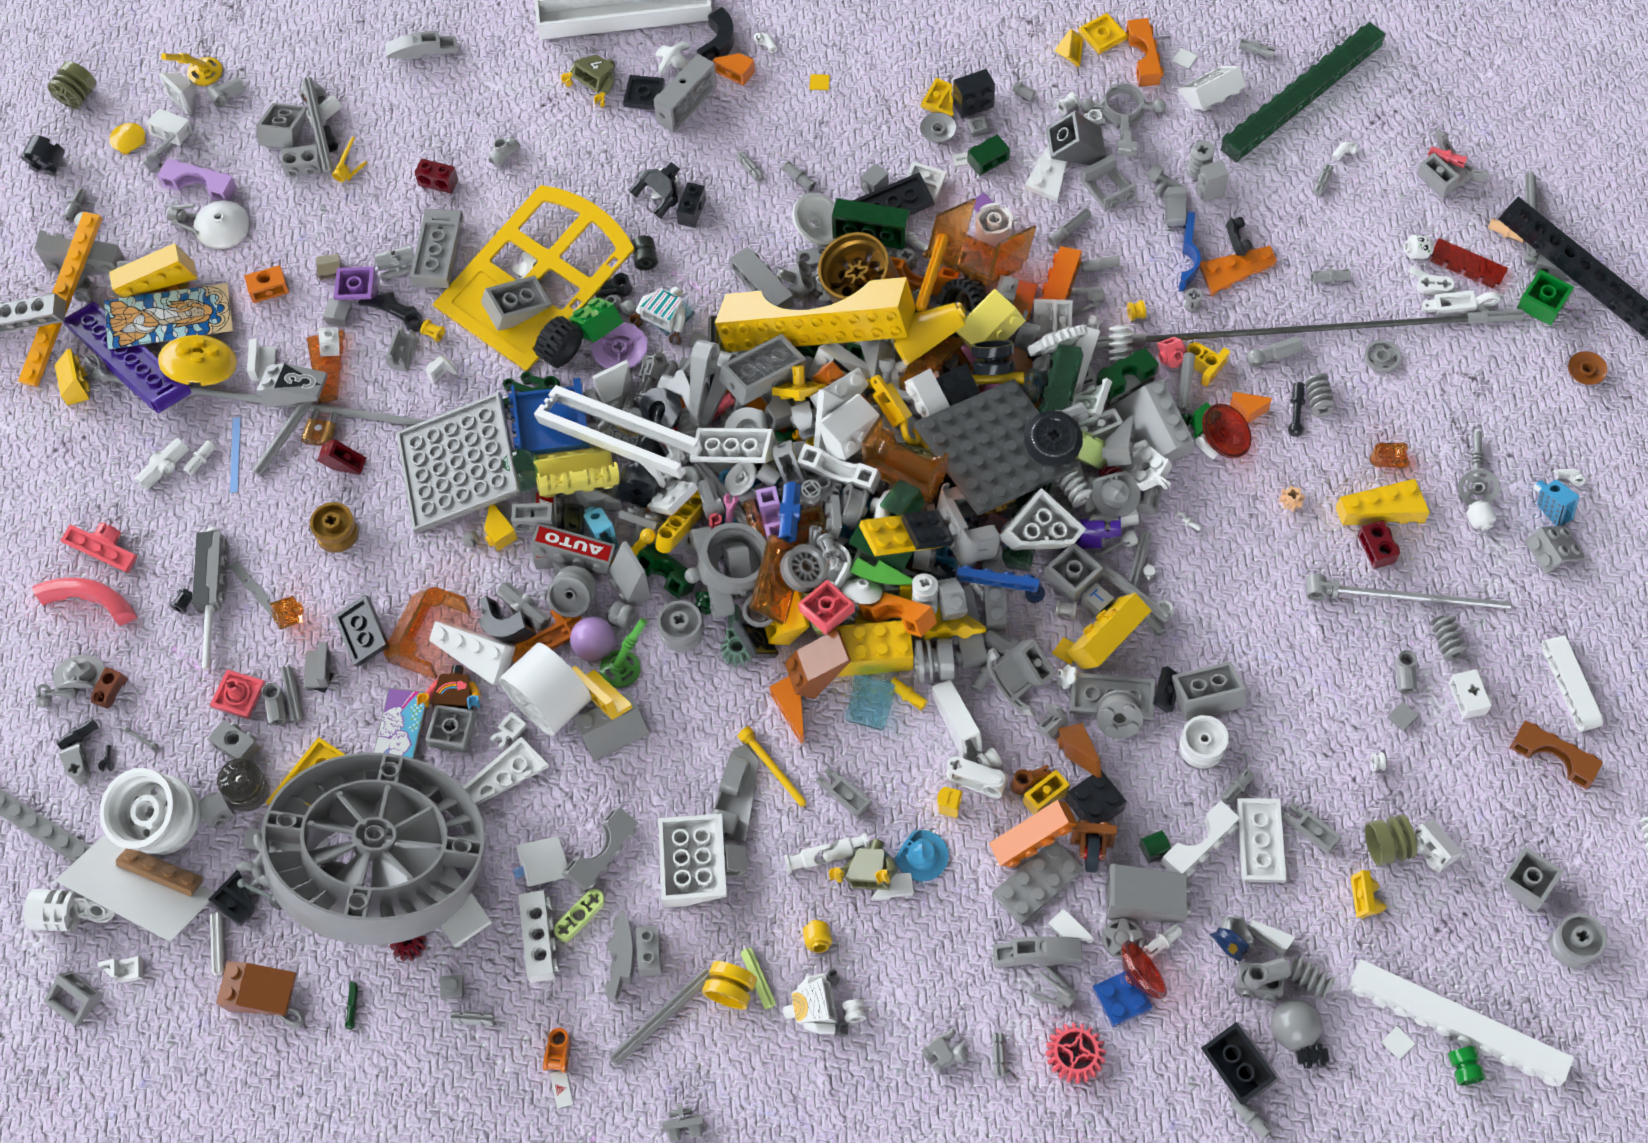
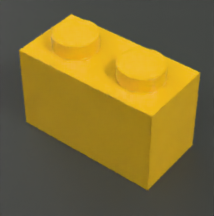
(1046, 792)

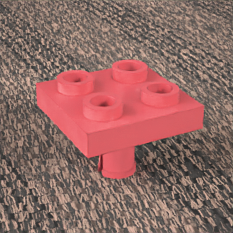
(237, 694)

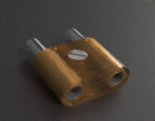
(319, 431)

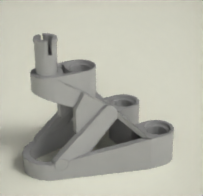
(704, 361)

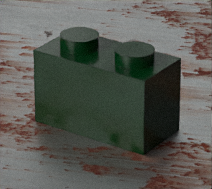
(988, 155)

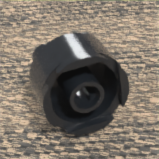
(43, 155)
(637, 485)

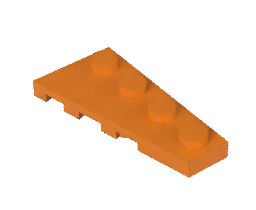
(1227, 270)

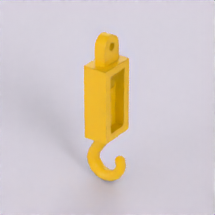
(895, 409)

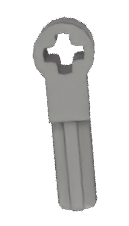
(650, 371)

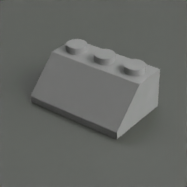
(1209, 690)
(606, 735)

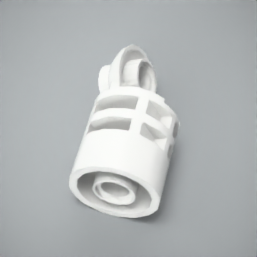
(61, 910)

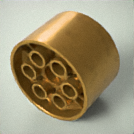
(855, 250)

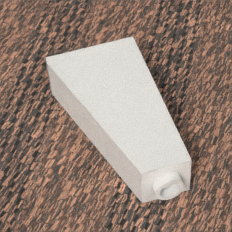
(957, 720)

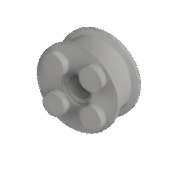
(853, 506)
(1119, 725)

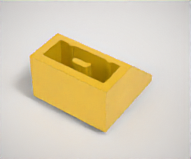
(71, 378)
(790, 631)

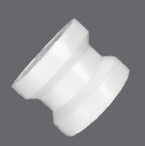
(990, 758)
(854, 1010)

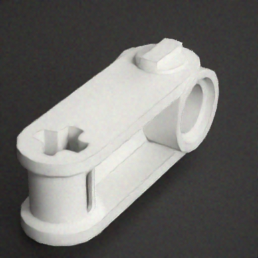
(976, 777)

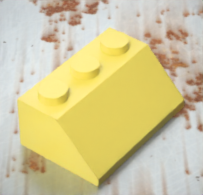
(991, 320)

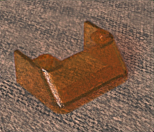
(898, 462)
(402, 643)

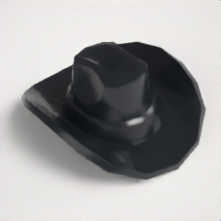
(661, 407)

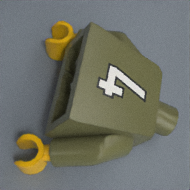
(594, 73)

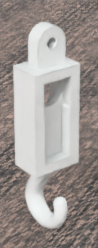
(1460, 302)

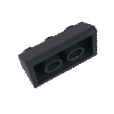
(1240, 1063)

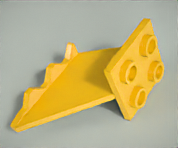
(961, 627)

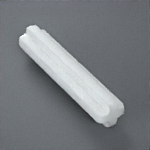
(217, 944)

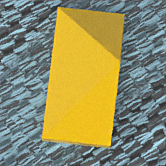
(1071, 47)

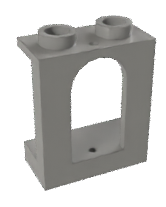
(1107, 167)

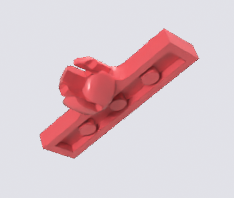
(100, 545)

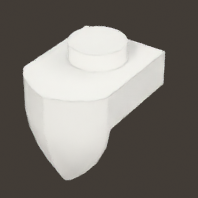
(439, 367)

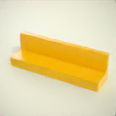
(604, 694)

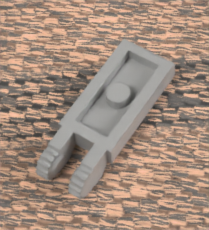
(845, 793)
(1312, 828)

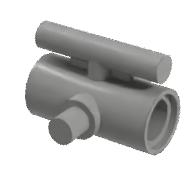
(395, 261)

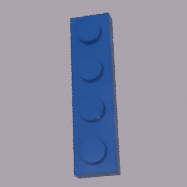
(991, 578)

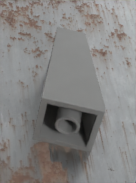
(1146, 894)

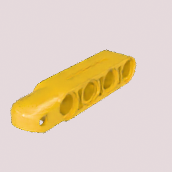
(679, 524)

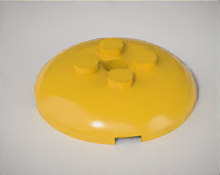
(197, 360)

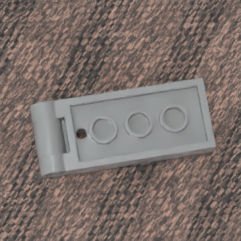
(436, 248)

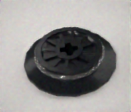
(1048, 451)

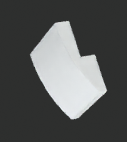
(1052, 315)
(542, 860)

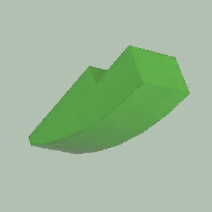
(880, 573)

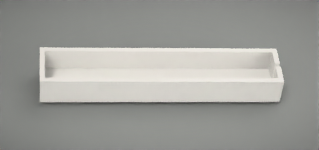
(584, 17)

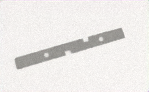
(251, 585)

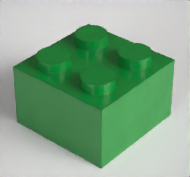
(1545, 297)
(596, 319)

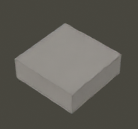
(978, 126)
(1402, 716)

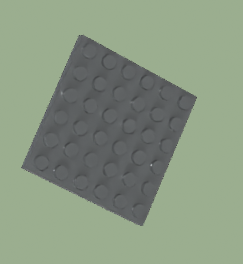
(988, 447)

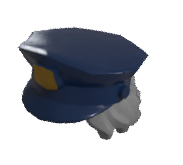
(1233, 937)

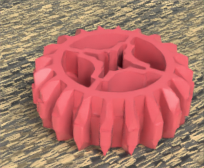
(1083, 1054)

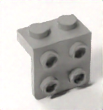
(1553, 547)

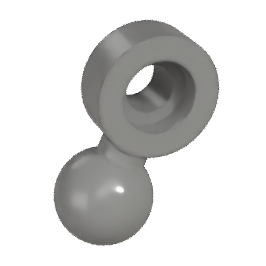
(627, 306)

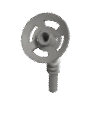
(1477, 480)

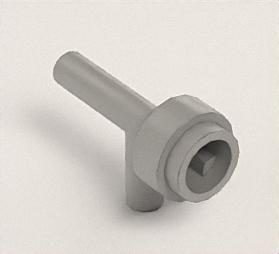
(1155, 174)

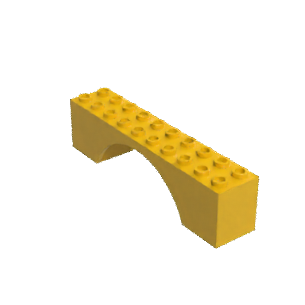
(873, 313)

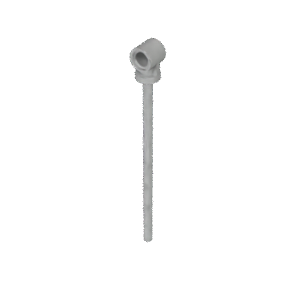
(1318, 588)

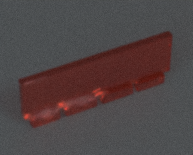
(1473, 264)

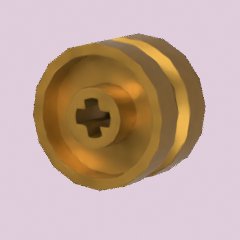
(334, 527)

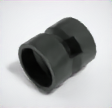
(645, 253)

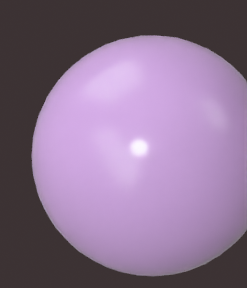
(592, 639)

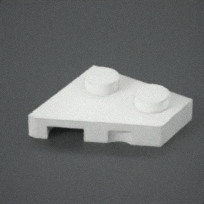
(933, 177)

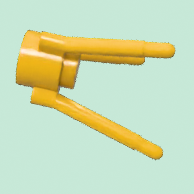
(341, 171)

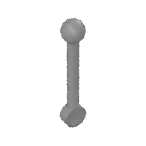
(153, 746)

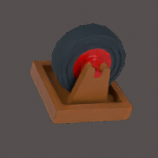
(1093, 841)

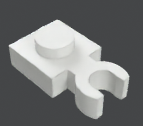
(510, 728)

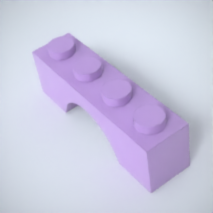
(178, 174)

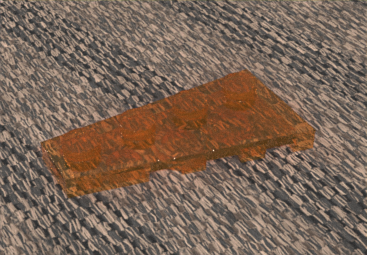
(932, 359)
(328, 364)

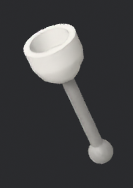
(1128, 539)

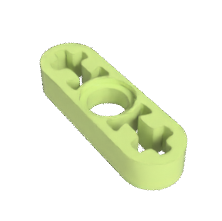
(563, 922)

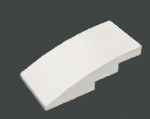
(468, 919)

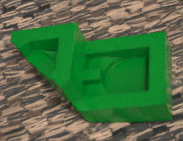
(1197, 419)

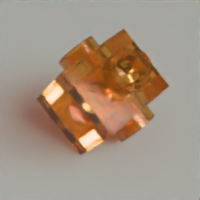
(286, 612)

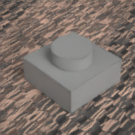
(451, 987)

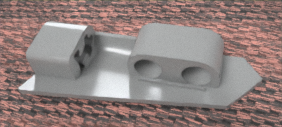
(737, 793)

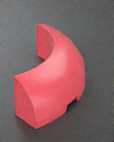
(86, 590)

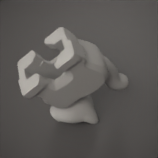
(945, 1056)

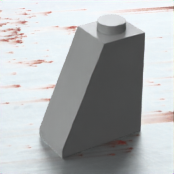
(951, 599)

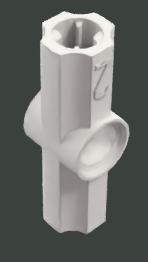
(161, 464)

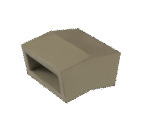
(328, 265)

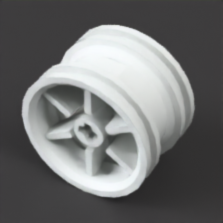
(134, 799)

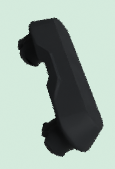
(1233, 226)

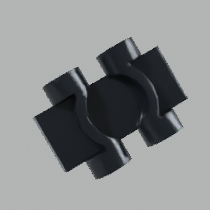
(1309, 1057)

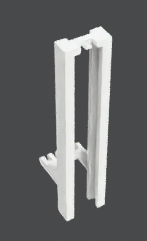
(656, 465)

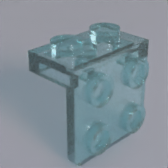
(870, 702)

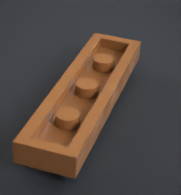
(159, 871)

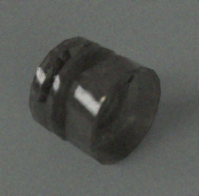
(246, 794)

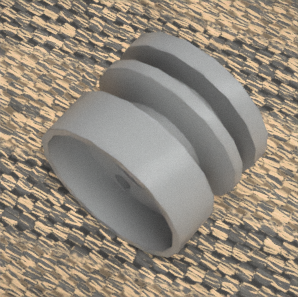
(934, 660)

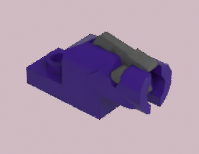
(1097, 528)

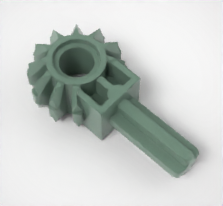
(733, 642)

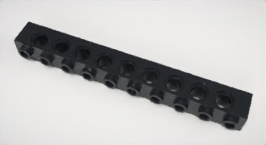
(1577, 264)

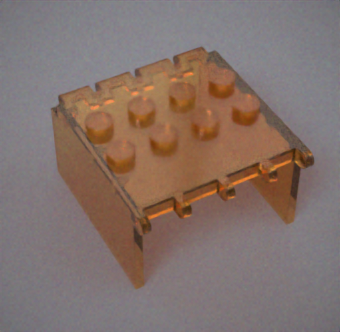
(976, 257)

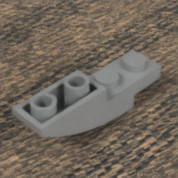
(413, 45)
(622, 949)
(1040, 950)

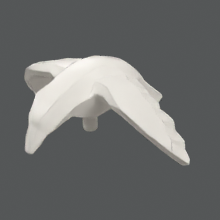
(673, 56)

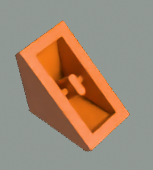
(1250, 405)

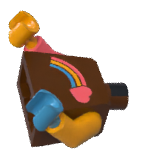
(452, 691)

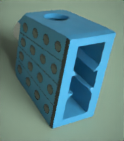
(1557, 501)

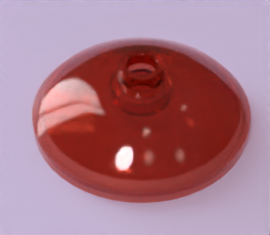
(1226, 431)
(1142, 971)

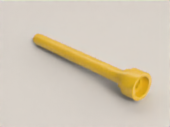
(748, 737)

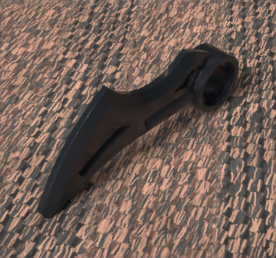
(388, 303)

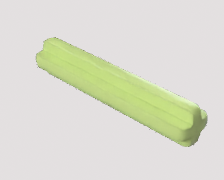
(761, 985)

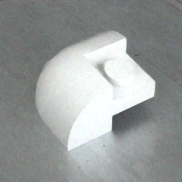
(839, 568)

